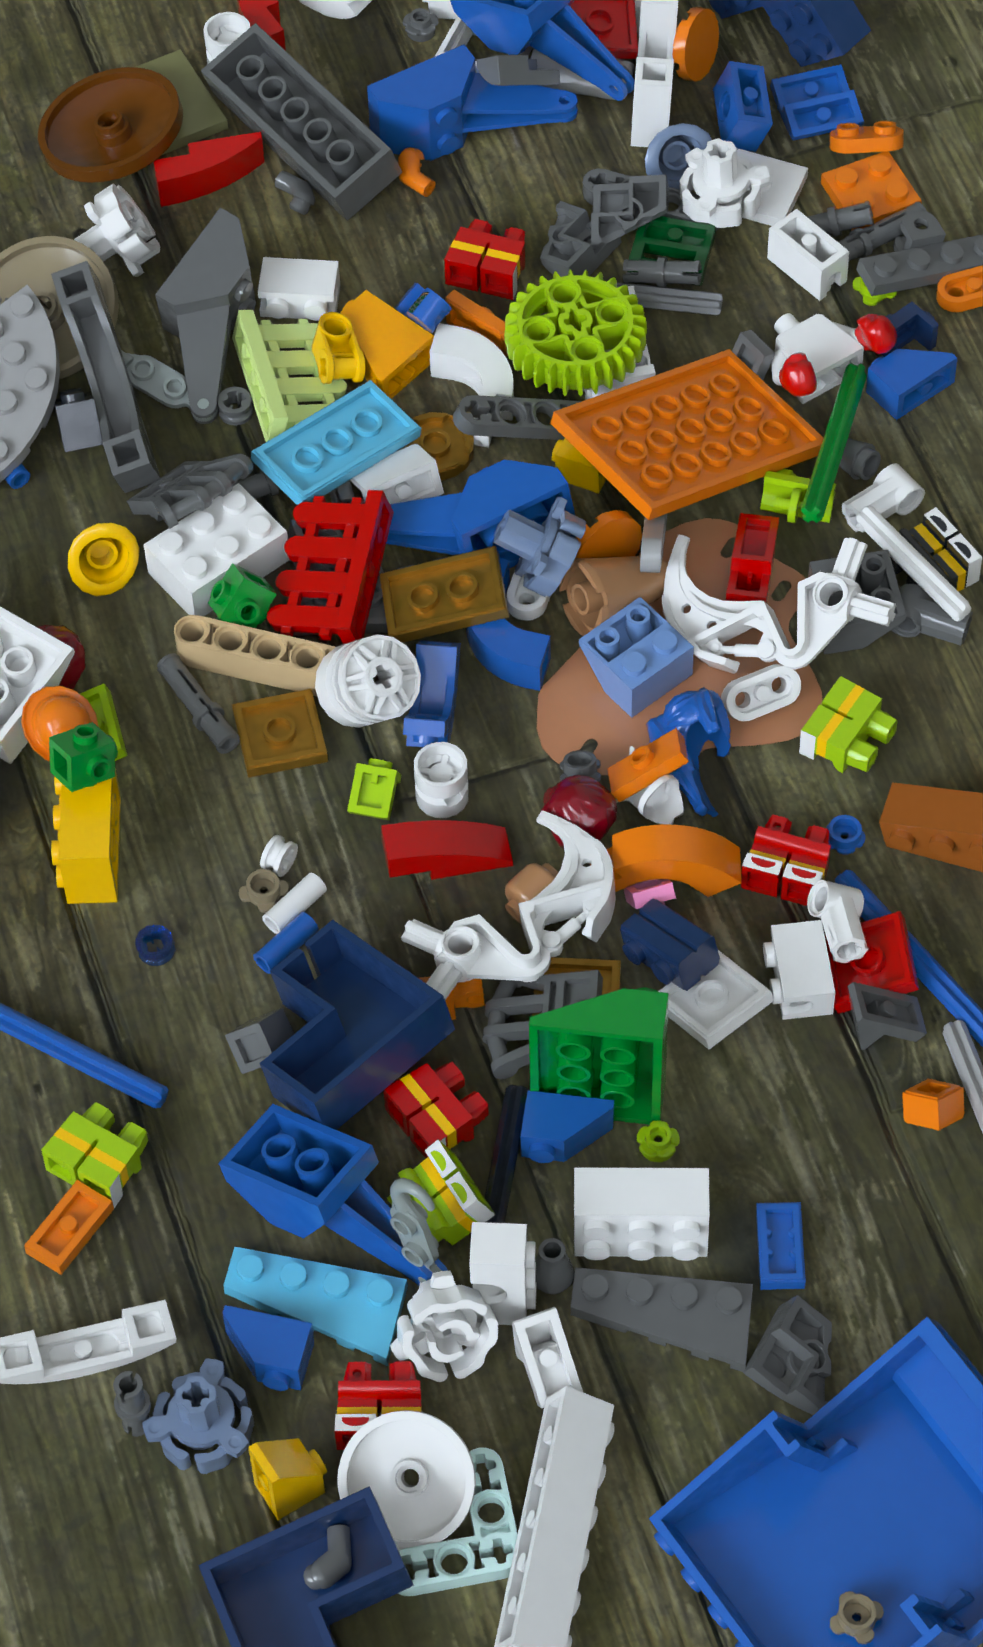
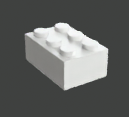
(206, 543)
(641, 1213)

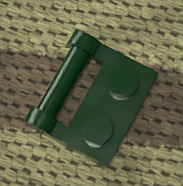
(676, 240)

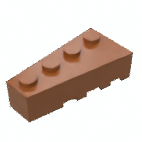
(935, 824)

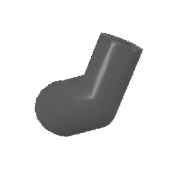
(298, 188)
(334, 1563)

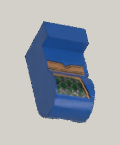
(423, 307)

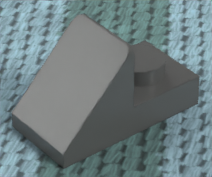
(884, 1013)

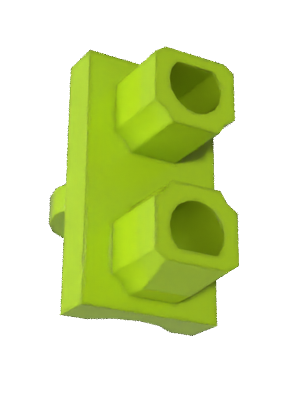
(785, 495)

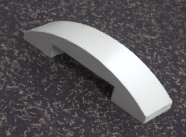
(88, 1348)

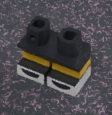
(944, 549)

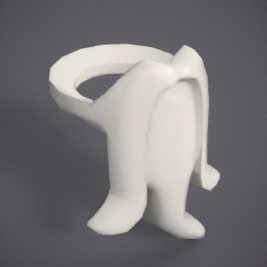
(660, 800)

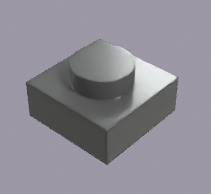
(753, 352)

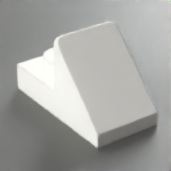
(545, 1353)

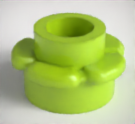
(661, 1150)

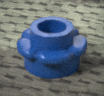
(847, 826)

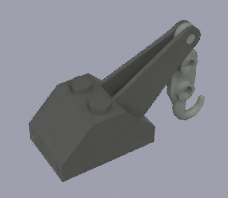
(201, 309)

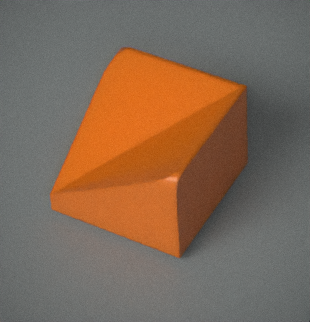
(933, 1104)

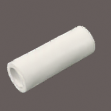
(294, 902)

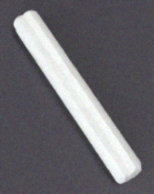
(913, 563)

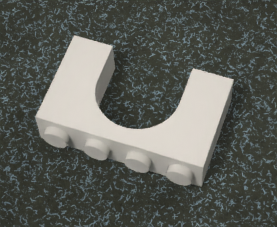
(653, 70)

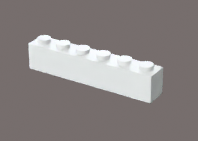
(556, 1521)

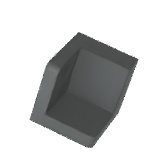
(258, 1039)

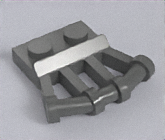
(190, 488)
(558, 991)

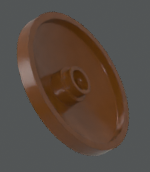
(110, 124)

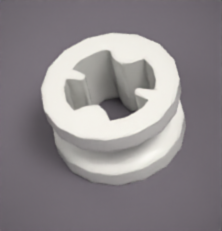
(279, 855)

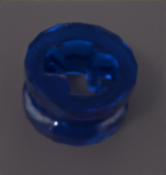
(149, 934)

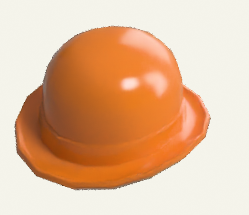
(51, 713)

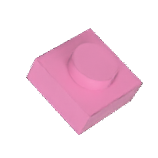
(642, 892)

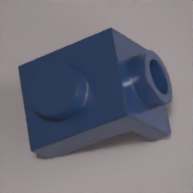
(912, 324)

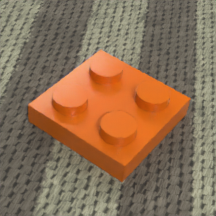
(871, 180)

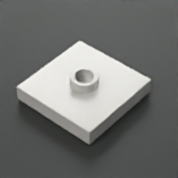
(781, 192)
(717, 1002)

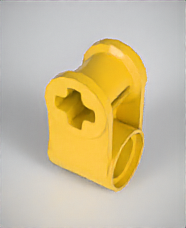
(337, 349)

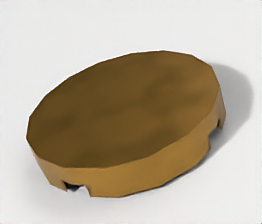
(444, 443)

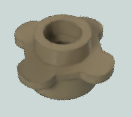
(263, 880)
(859, 1604)

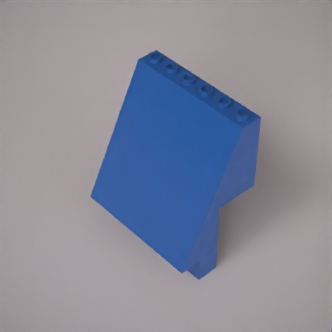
(856, 1499)

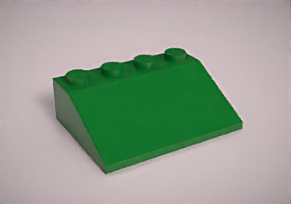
(605, 1051)

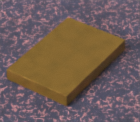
(444, 595)

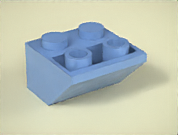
(637, 656)

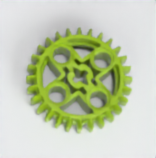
(571, 339)

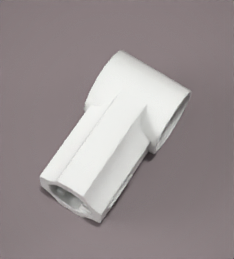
(890, 493)
(840, 912)

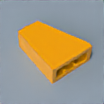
(391, 343)

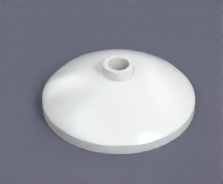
(420, 1442)

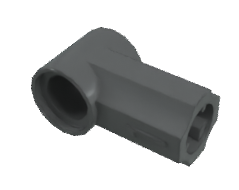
(928, 618)

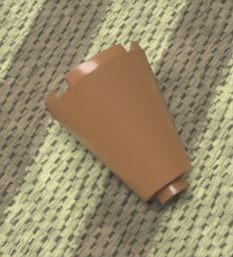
(605, 586)

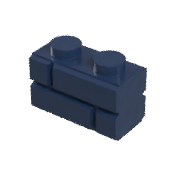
(669, 945)

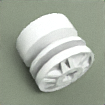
(347, 683)

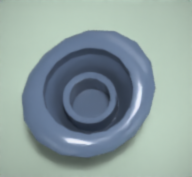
(668, 151)

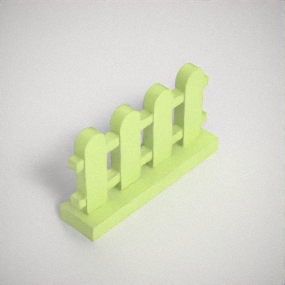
(262, 366)

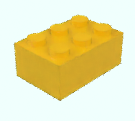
(87, 841)

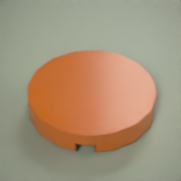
(696, 44)
(612, 536)

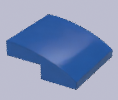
(815, 102)

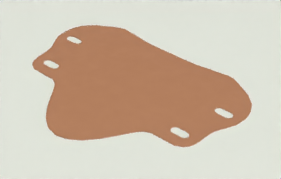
(577, 708)

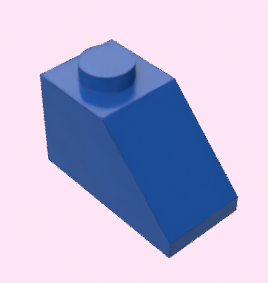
(909, 378)
(562, 1125)
(271, 1346)

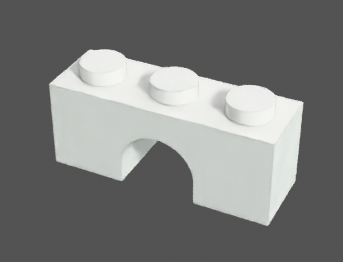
(503, 1269)

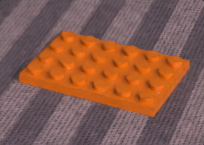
(688, 433)

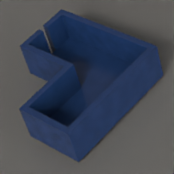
(809, 27)
(362, 1027)
(263, 1587)

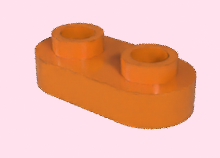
(881, 137)
(961, 290)

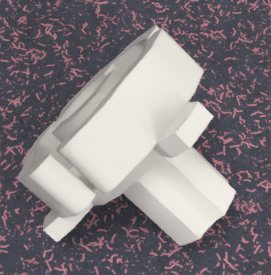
(721, 181)
(119, 229)
(440, 1324)

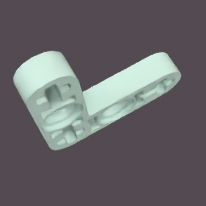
(485, 1538)

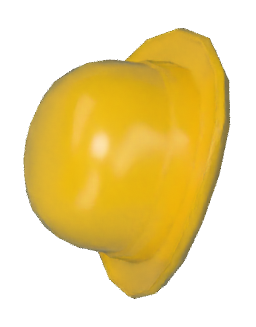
(103, 558)

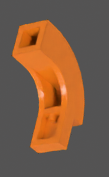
(676, 854)

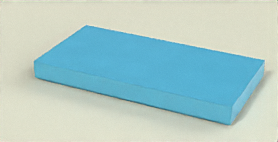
(336, 443)

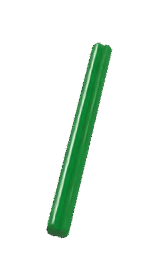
(833, 443)

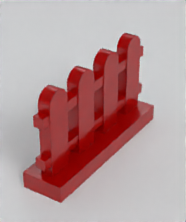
(352, 586)

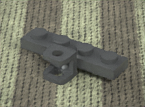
(919, 257)

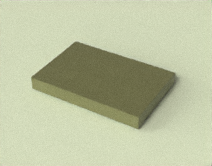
(200, 111)

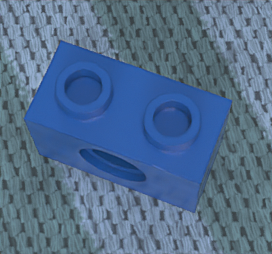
(743, 105)

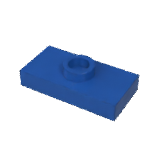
(780, 1246)

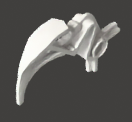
(815, 619)
(575, 892)

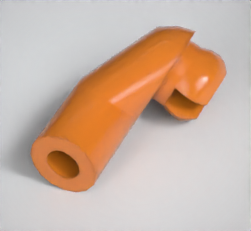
(411, 176)

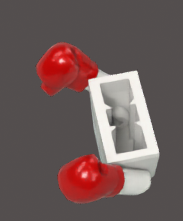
(816, 352)

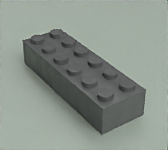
(302, 121)

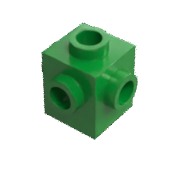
(241, 597)
(82, 756)

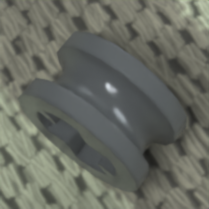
(235, 416)

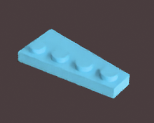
(339, 1301)

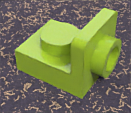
(373, 789)

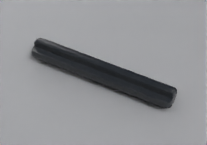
(505, 1152)

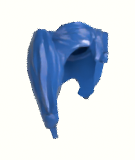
(698, 718)

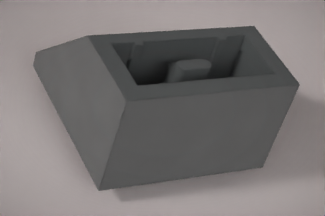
(876, 580)

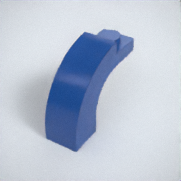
(508, 651)
(434, 708)

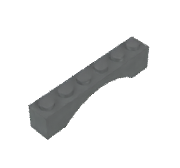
(106, 371)

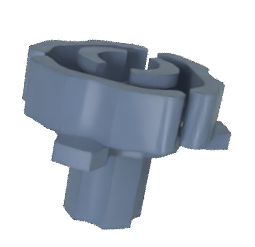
(544, 548)
(201, 1417)

